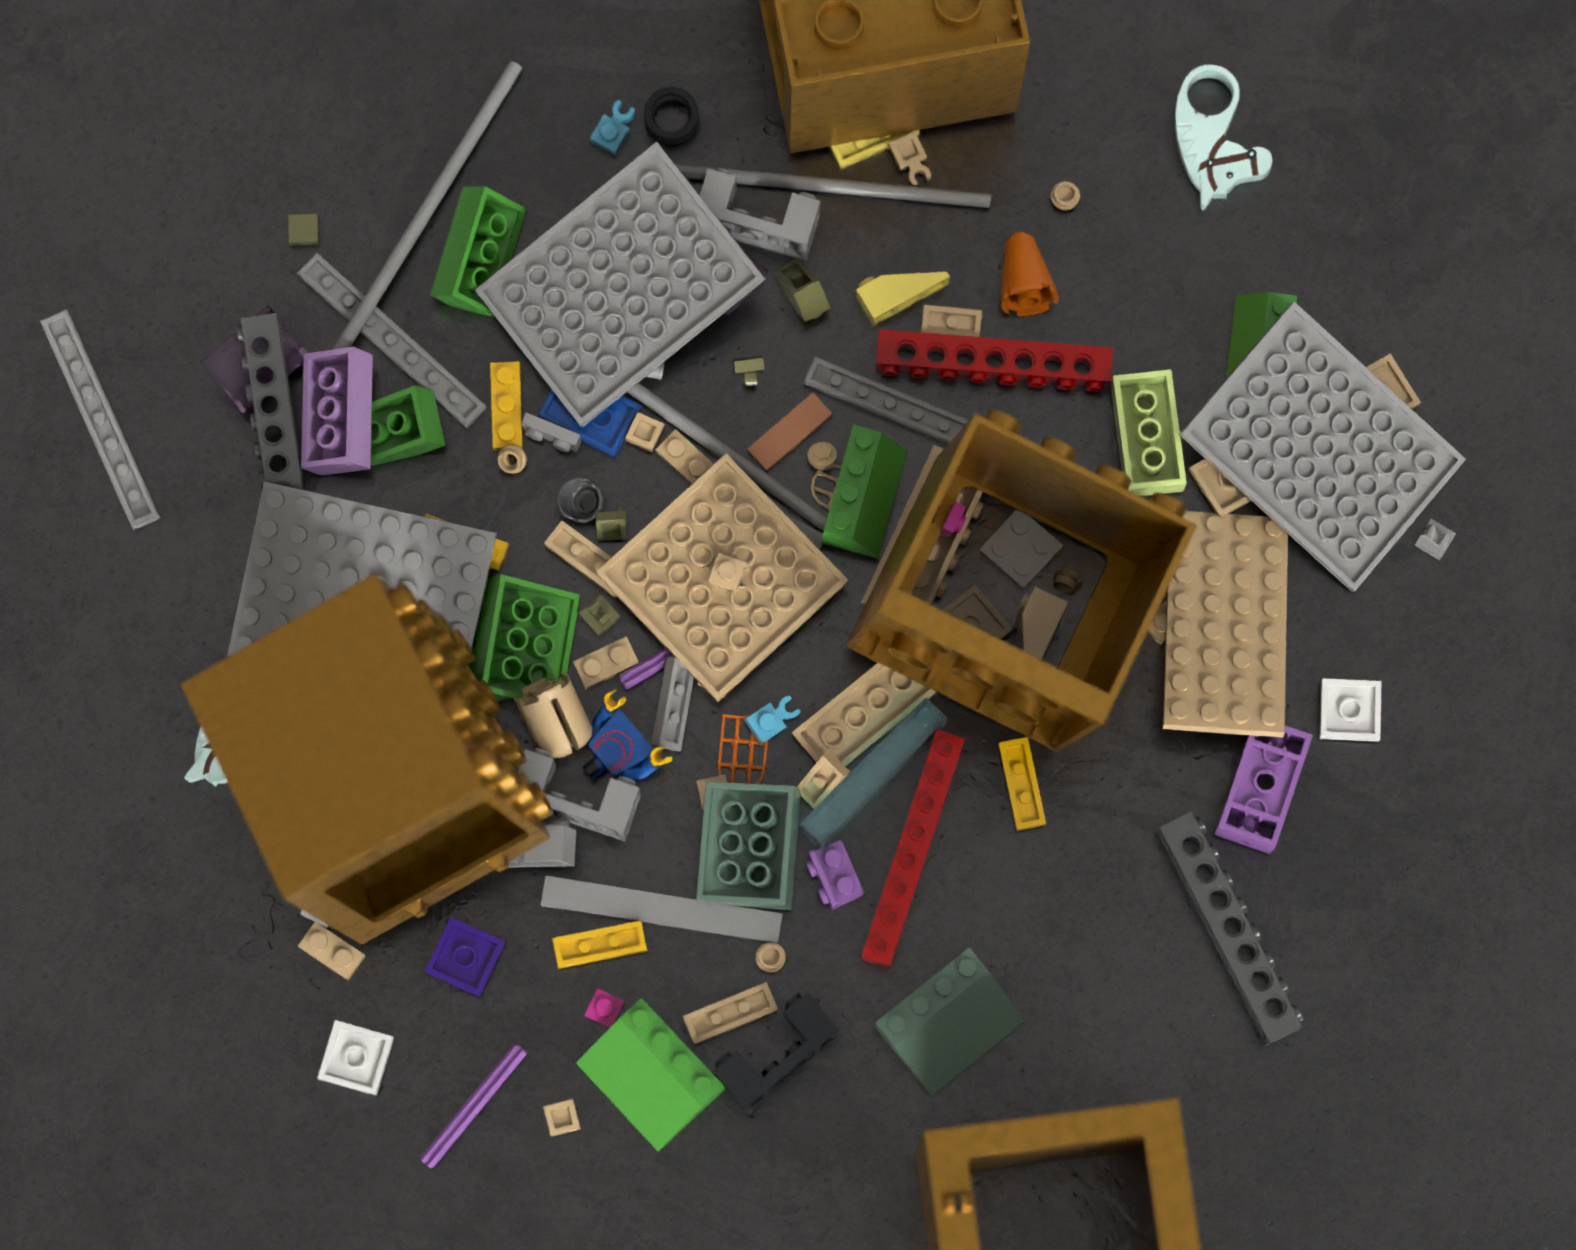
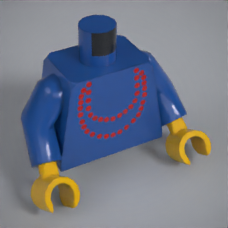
(620, 746)

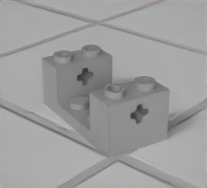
(790, 238)
(616, 808)

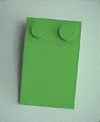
(405, 425)

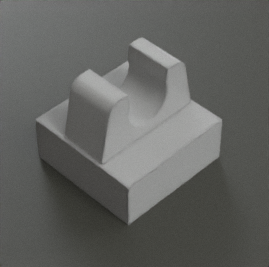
(1435, 539)

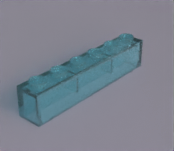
(873, 773)

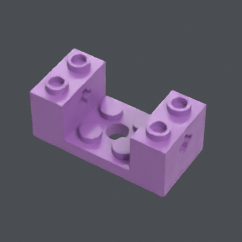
(1254, 814)

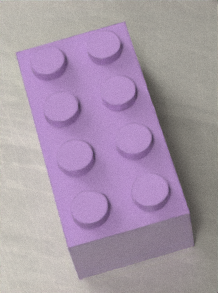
(337, 411)

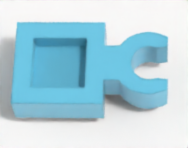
(611, 131)
(768, 721)

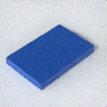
(604, 432)

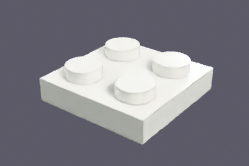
(1021, 548)
(1350, 710)
(355, 1058)

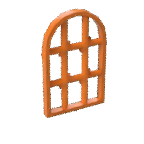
(734, 764)

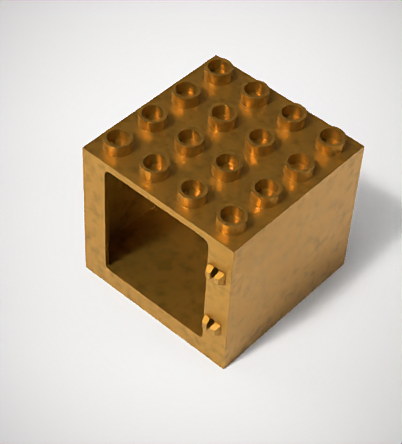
(892, 65)
(983, 673)
(369, 759)
(951, 1154)

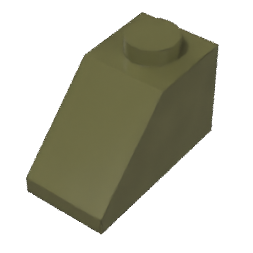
(802, 289)

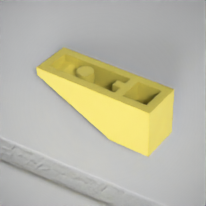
(895, 292)

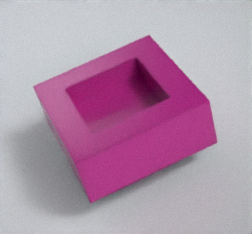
(954, 520)
(604, 1008)

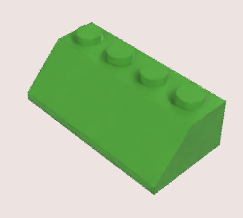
(477, 247)
(1251, 319)
(864, 492)

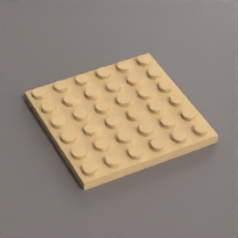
(703, 625)

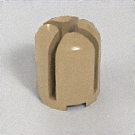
(554, 716)

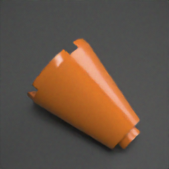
(1025, 277)

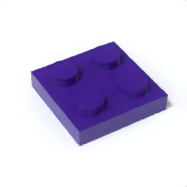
(465, 956)

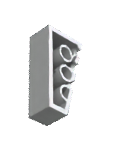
(555, 851)

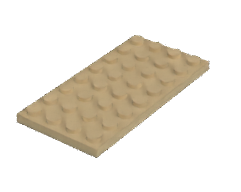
(1228, 628)

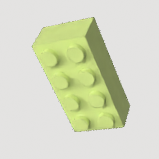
(1148, 432)

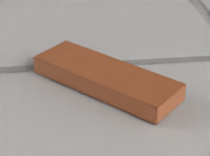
(789, 432)

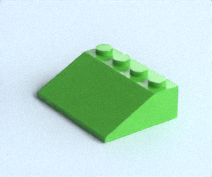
(522, 635)
(650, 1075)

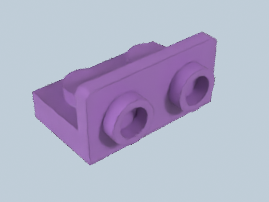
(835, 875)

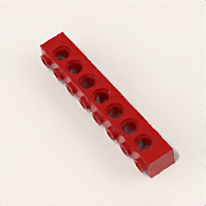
(921, 344)
(912, 849)

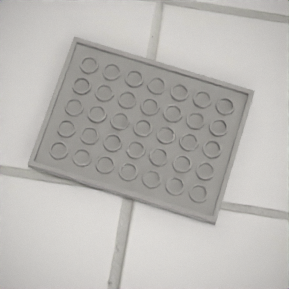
(620, 284)
(1322, 446)
(322, 544)

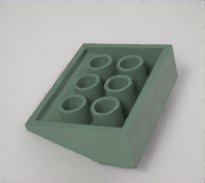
(749, 845)
(949, 1022)

